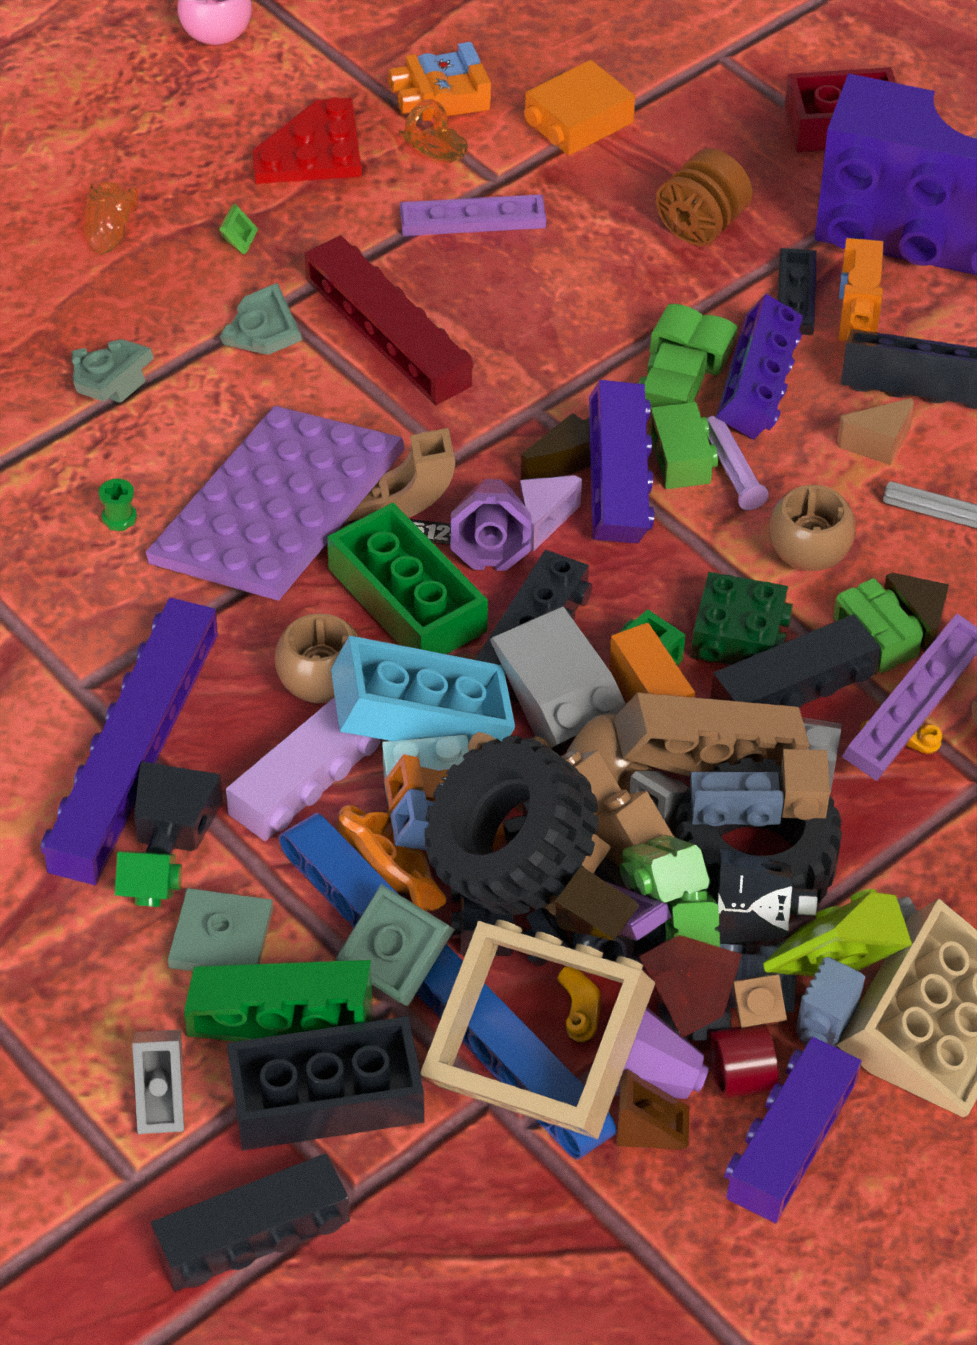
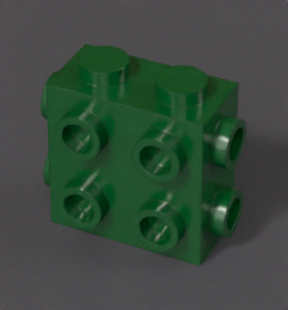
(739, 618)

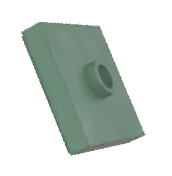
(220, 930)
(398, 941)

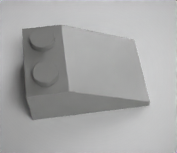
(556, 676)

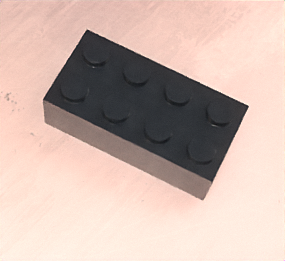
(325, 1083)

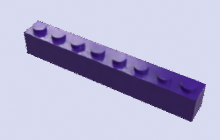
(133, 733)

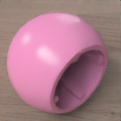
(214, 20)

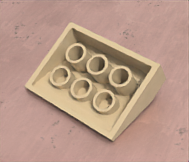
(922, 1013)

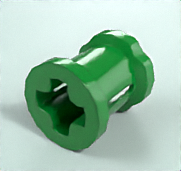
(118, 509)

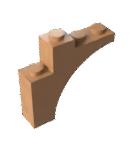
(623, 816)

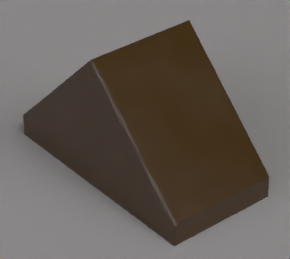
(920, 599)
(593, 906)

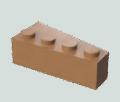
(704, 733)

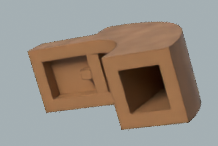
(417, 480)

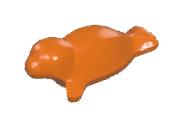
(399, 866)

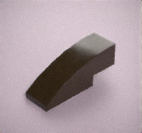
(559, 451)

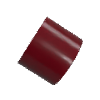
(743, 1060)

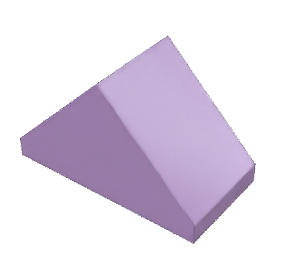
(550, 504)

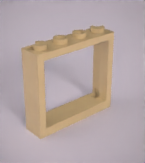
(612, 1052)

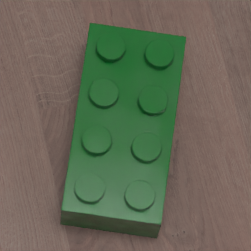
(407, 582)

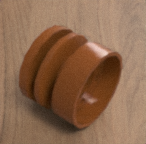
(704, 197)

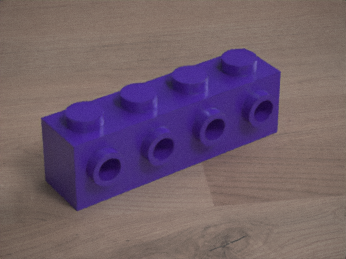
(760, 367)
(620, 462)
(792, 1130)

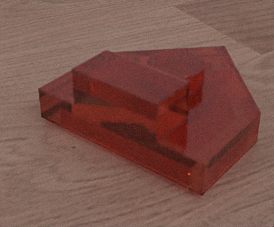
(692, 980)

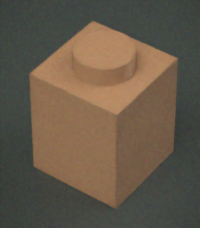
(804, 783)
(759, 1000)

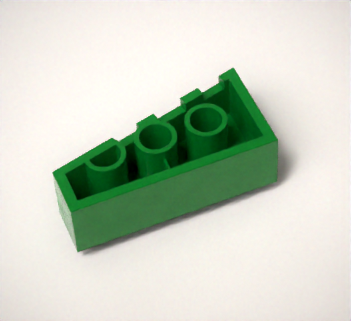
(277, 998)

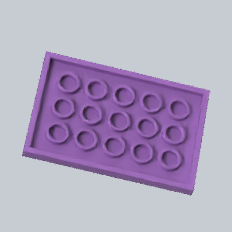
(275, 502)

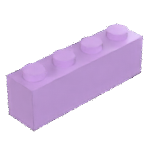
(296, 773)

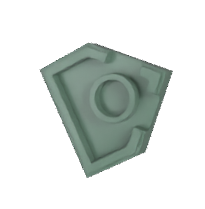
(262, 323)
(110, 371)

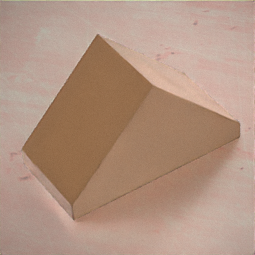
(876, 430)

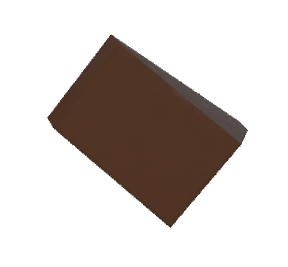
(650, 1116)

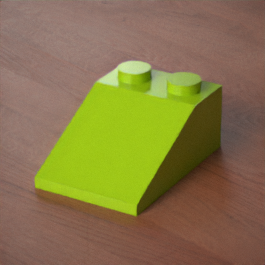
(851, 934)

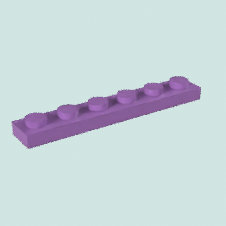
(914, 699)

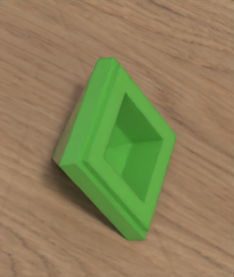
(238, 229)

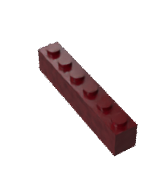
(389, 320)

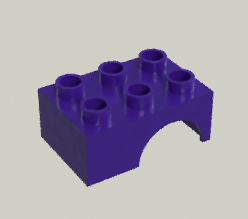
(899, 177)

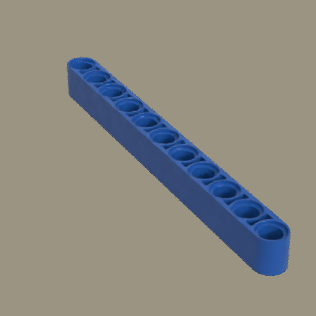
(493, 1031)

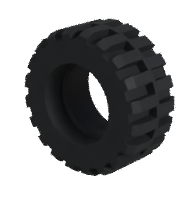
(813, 840)
(544, 850)

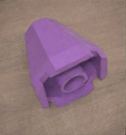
(491, 527)
(665, 1058)

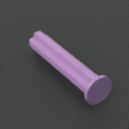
(750, 492)

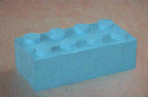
(417, 693)

